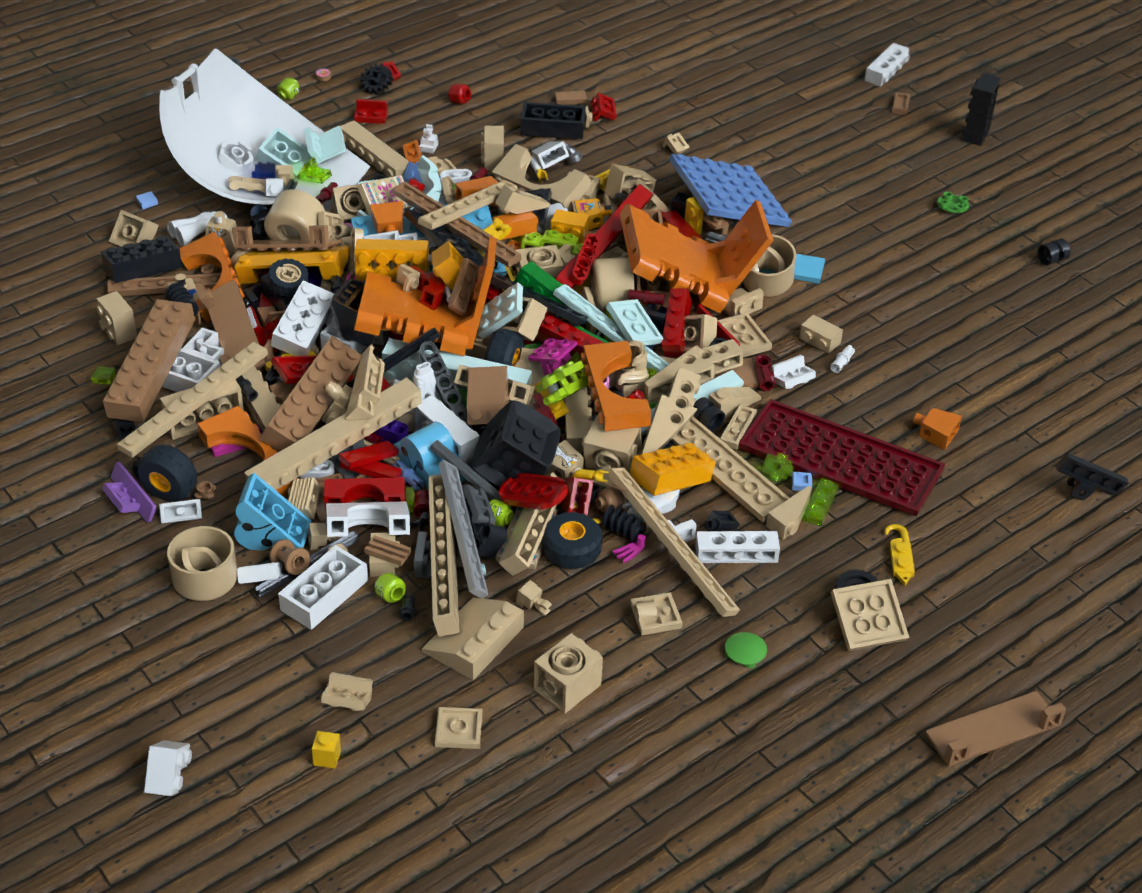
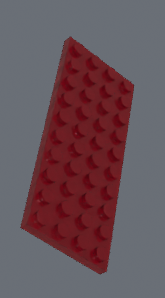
(844, 456)

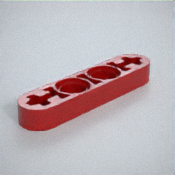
(583, 258)

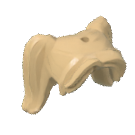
(638, 371)

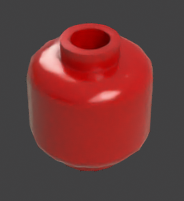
(459, 93)

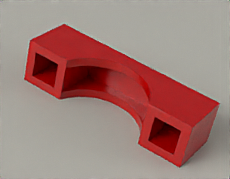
(677, 310)
(355, 488)

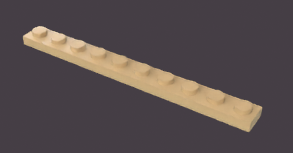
(192, 400)
(675, 544)

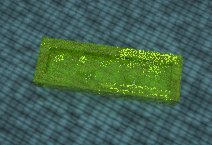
(820, 502)

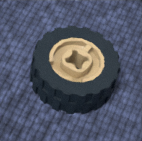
(286, 276)

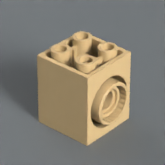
(344, 199)
(545, 257)
(610, 447)
(568, 673)

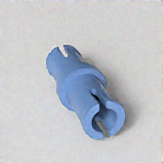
(410, 476)

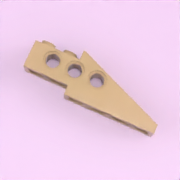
(699, 361)
(666, 411)

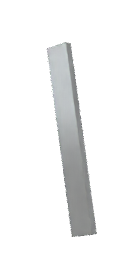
(463, 530)

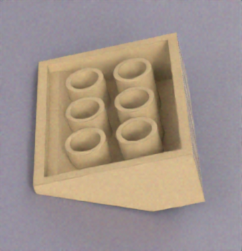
(483, 633)

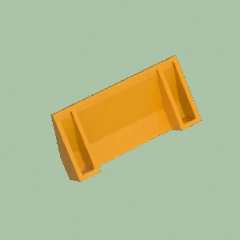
(329, 261)

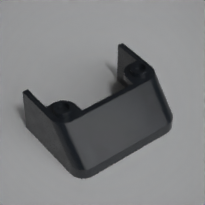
(345, 309)

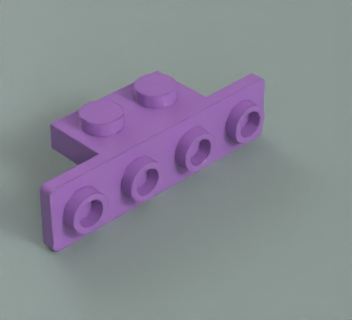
(127, 494)

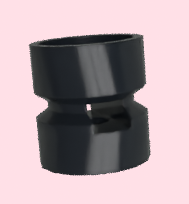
(1053, 251)
(708, 414)

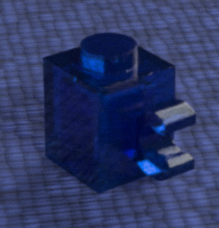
(264, 171)

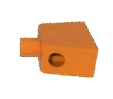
(387, 216)
(938, 426)

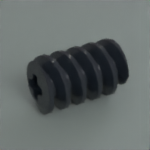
(178, 293)
(622, 524)

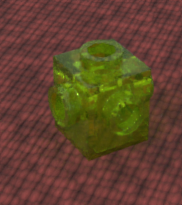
(771, 464)

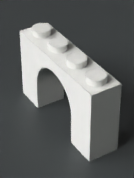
(388, 514)

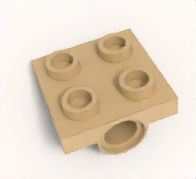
(336, 225)
(656, 613)

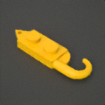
(901, 554)

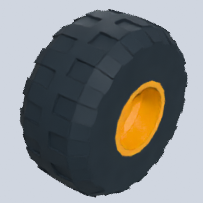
(504, 347)
(167, 473)
(572, 540)

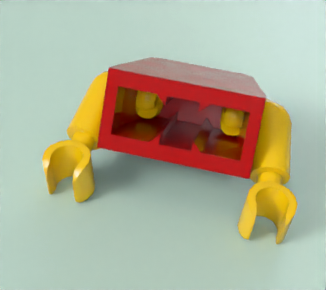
(580, 490)

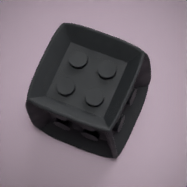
(516, 443)

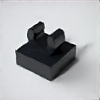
(257, 233)

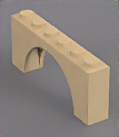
(514, 167)

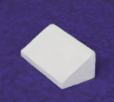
(180, 511)
(259, 572)

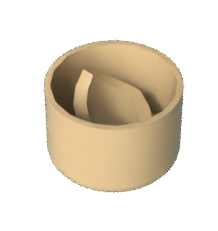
(292, 215)
(778, 257)
(610, 281)
(202, 549)

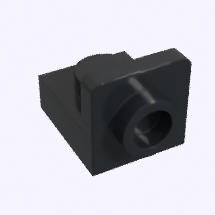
(721, 521)

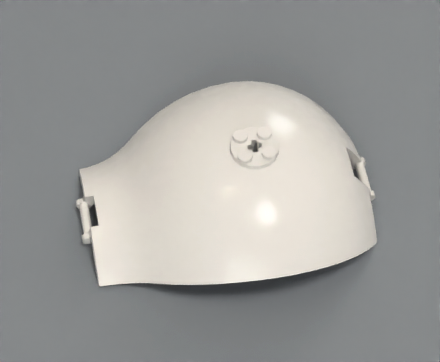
(227, 121)

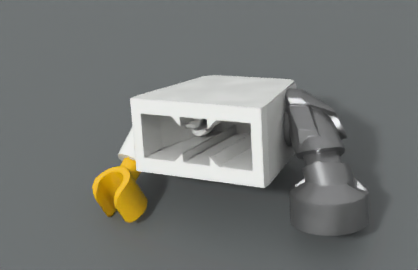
(550, 154)

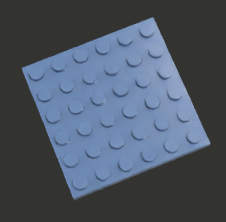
(727, 188)

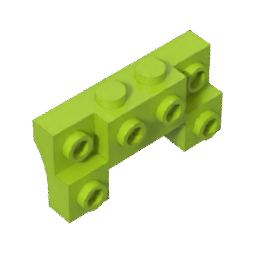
(552, 237)

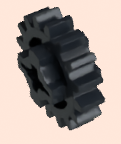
(376, 78)

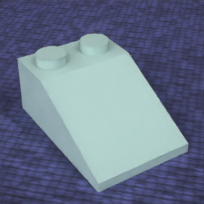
(283, 150)

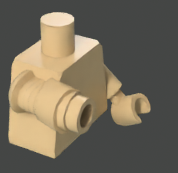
(340, 404)

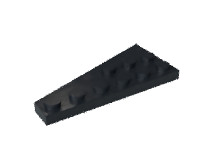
(441, 235)

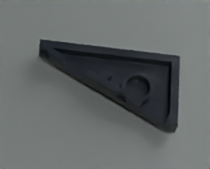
(542, 213)

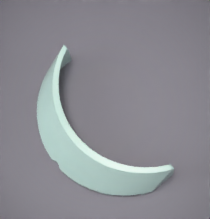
(429, 177)

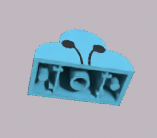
(416, 451)
(267, 517)

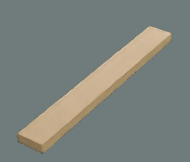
(463, 206)

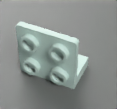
(326, 144)

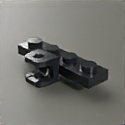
(1089, 476)

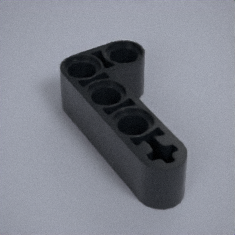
(487, 536)

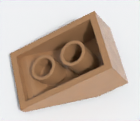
(486, 393)

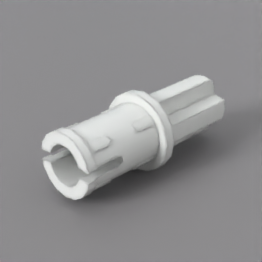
(842, 359)

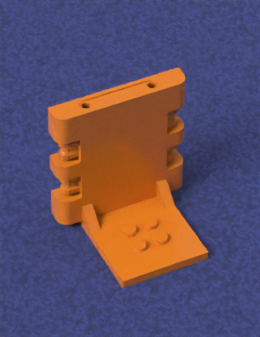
(693, 263)
(390, 308)

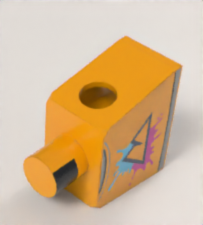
(593, 209)

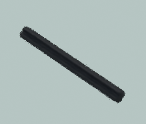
(406, 351)
(270, 585)

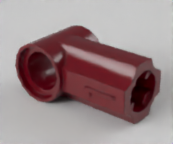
(764, 372)

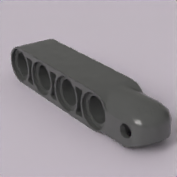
(443, 375)

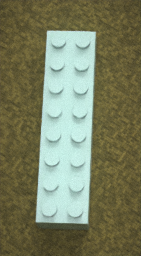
(406, 368)

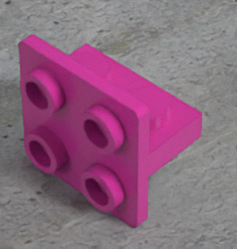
(553, 354)

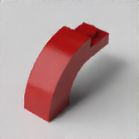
(431, 288)

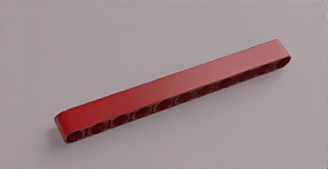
(609, 231)

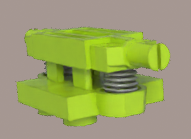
(559, 376)

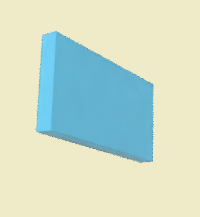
(806, 269)

